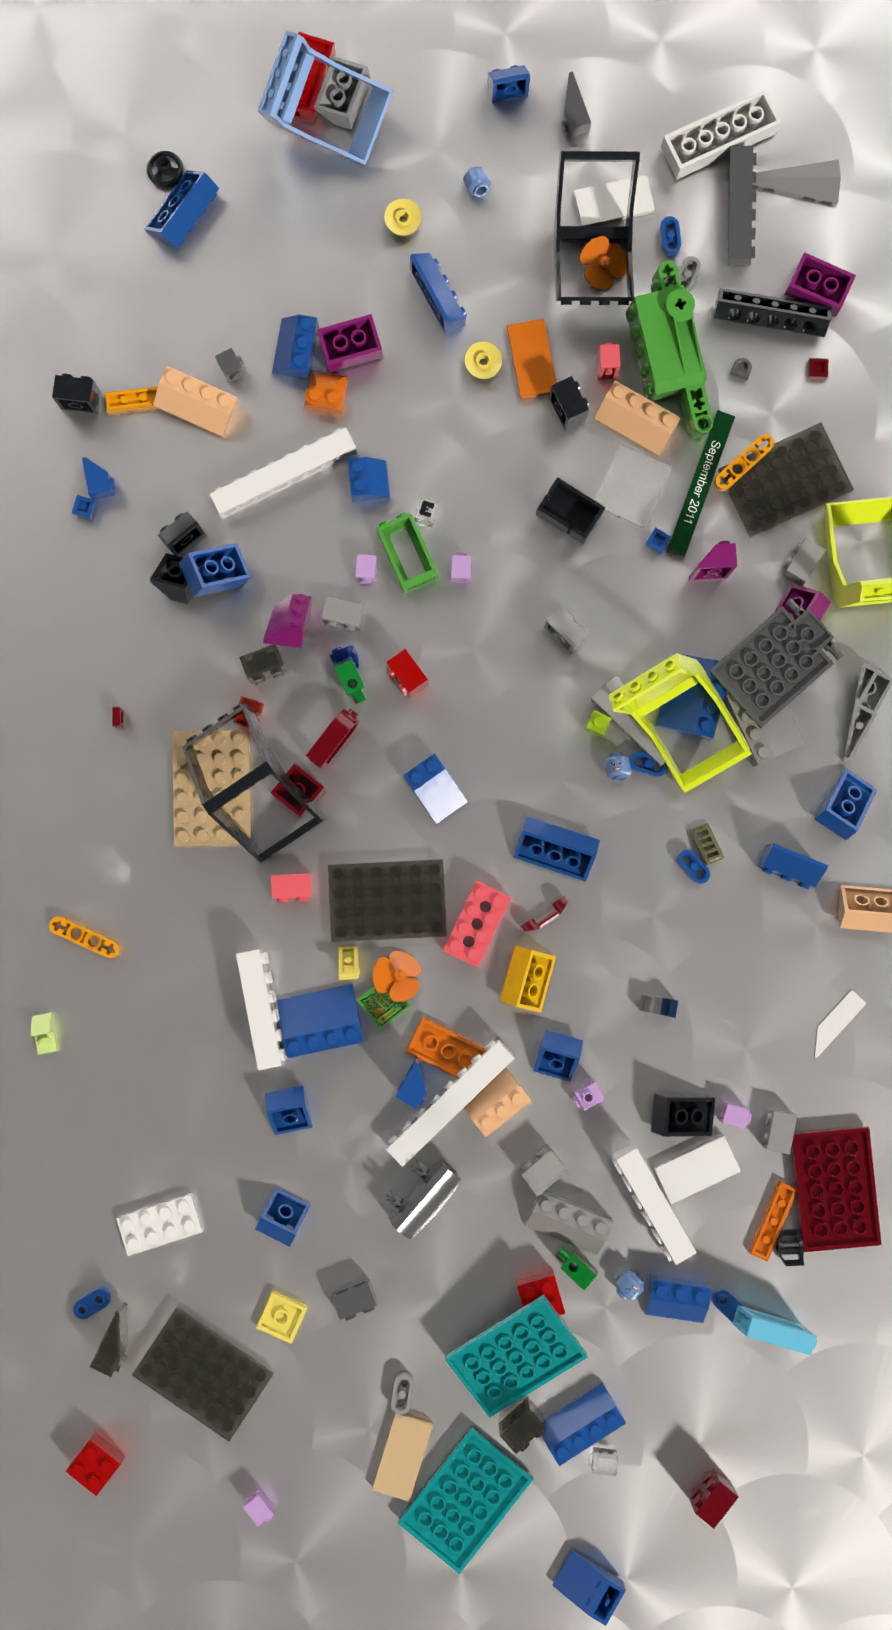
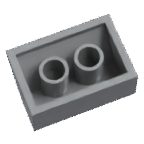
(342, 94)

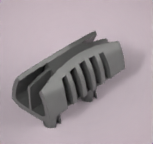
(425, 1199)

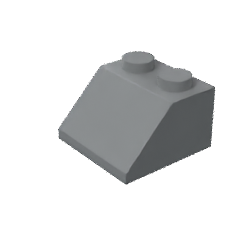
(566, 630)
(543, 1171)

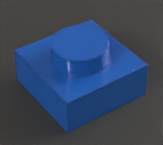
(84, 507)
(658, 540)

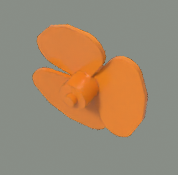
(602, 258)
(397, 971)

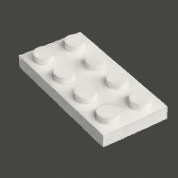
(159, 1224)

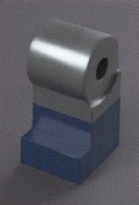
(659, 1005)

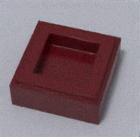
(818, 368)
(117, 717)

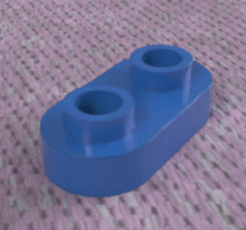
(670, 237)
(647, 765)
(693, 866)
(91, 1303)
(727, 1308)

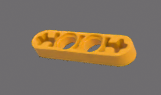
(744, 462)
(85, 935)

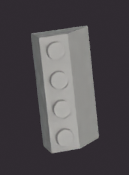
(569, 1222)

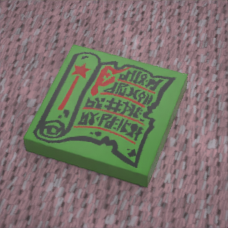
(381, 1007)

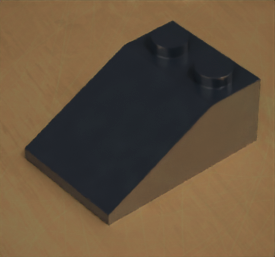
(682, 1115)

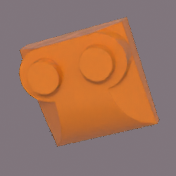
(325, 392)

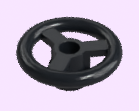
(162, 160)

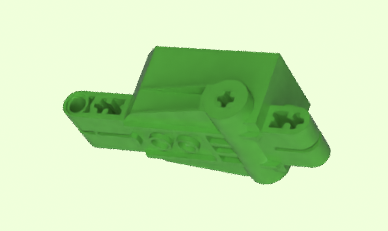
(669, 347)

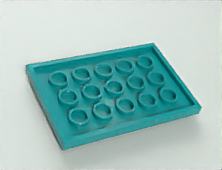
(516, 1356)
(465, 1500)

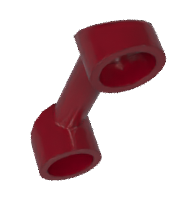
(532, 925)

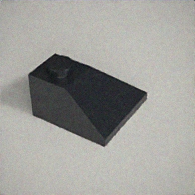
(171, 580)

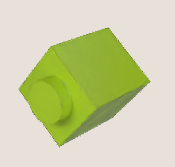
(598, 724)

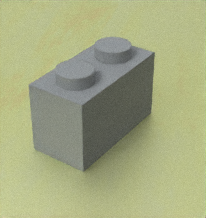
(803, 562)
(342, 613)
(779, 1131)

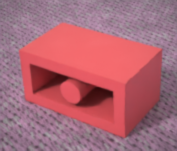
(608, 361)
(291, 886)

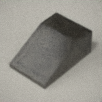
(112, 1350)

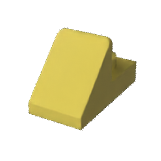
(348, 963)

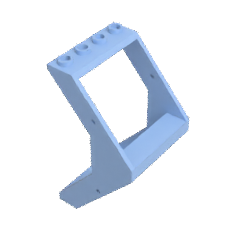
(286, 86)

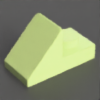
(44, 1031)

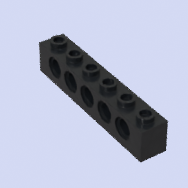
(772, 312)

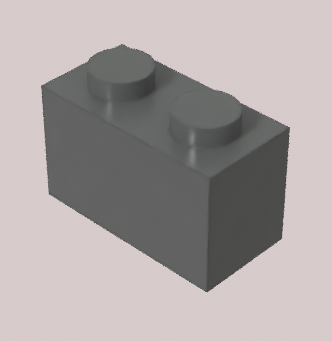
(354, 1300)

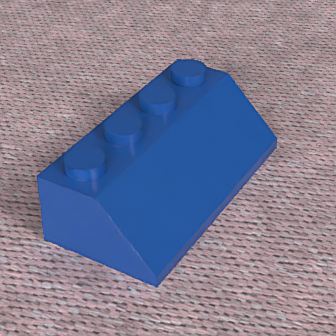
(182, 208)
(437, 292)
(556, 848)
(582, 1424)

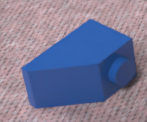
(98, 480)

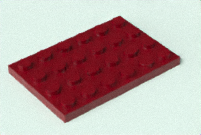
(836, 1189)

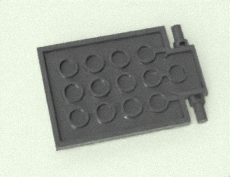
(776, 662)

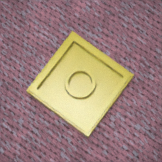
(282, 1317)

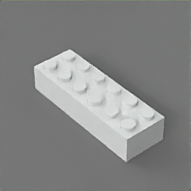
(712, 136)
(260, 1008)
(655, 1206)

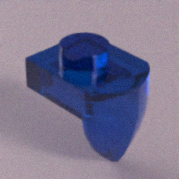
(340, 654)

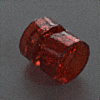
(257, 707)

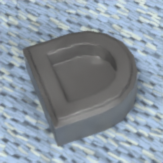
(741, 369)

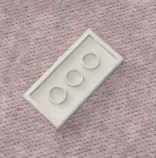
(610, 200)
(697, 1169)

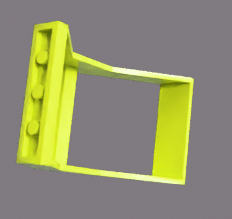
(851, 513)
(662, 685)

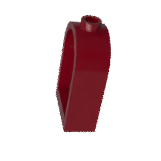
(333, 738)

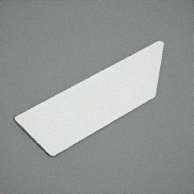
(837, 1020)

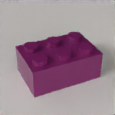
(820, 283)
(350, 343)

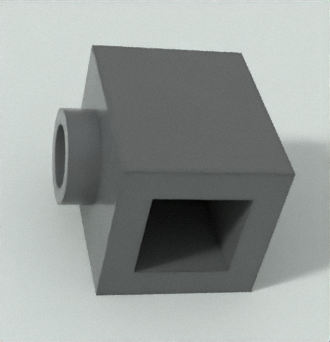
(230, 365)

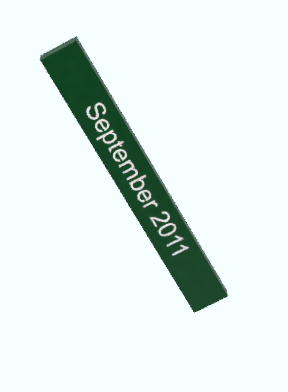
(700, 483)

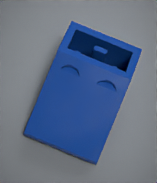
(590, 1587)

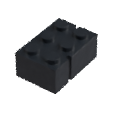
(570, 510)

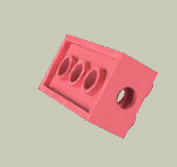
(490, 922)

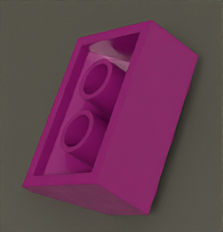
(717, 563)
(805, 598)
(289, 621)

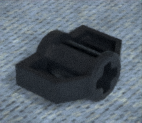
(798, 1244)

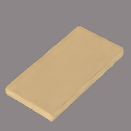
(402, 1456)

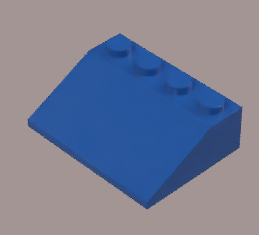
(693, 710)
(320, 1021)

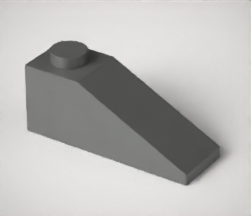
(575, 117)

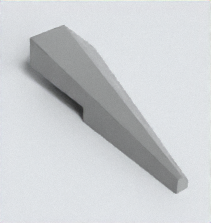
(813, 181)
(870, 693)
(626, 722)

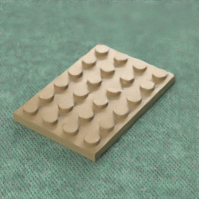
(223, 761)

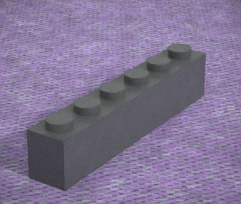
(740, 205)

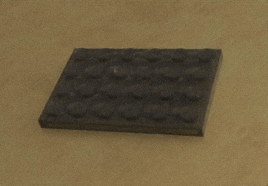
(788, 481)
(387, 900)
(203, 1374)

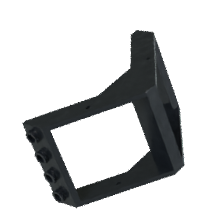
(591, 232)
(214, 804)

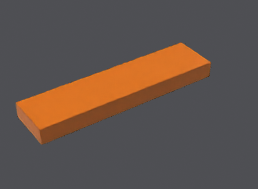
(773, 1221)

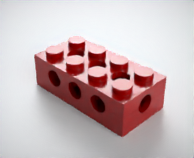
(305, 108)

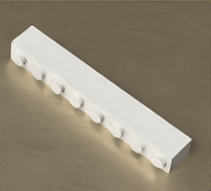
(284, 472)
(450, 1102)

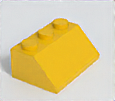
(527, 979)

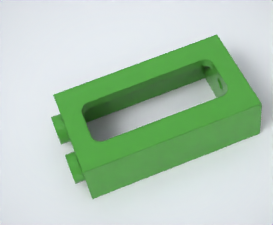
(407, 522)

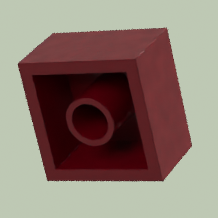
(305, 783)
(713, 1497)

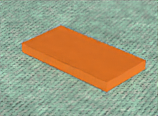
(531, 358)
(442, 1047)

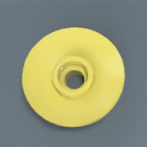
(403, 209)
(479, 352)

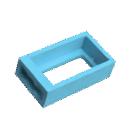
(774, 1330)

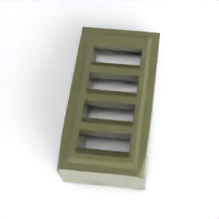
(719, 855)

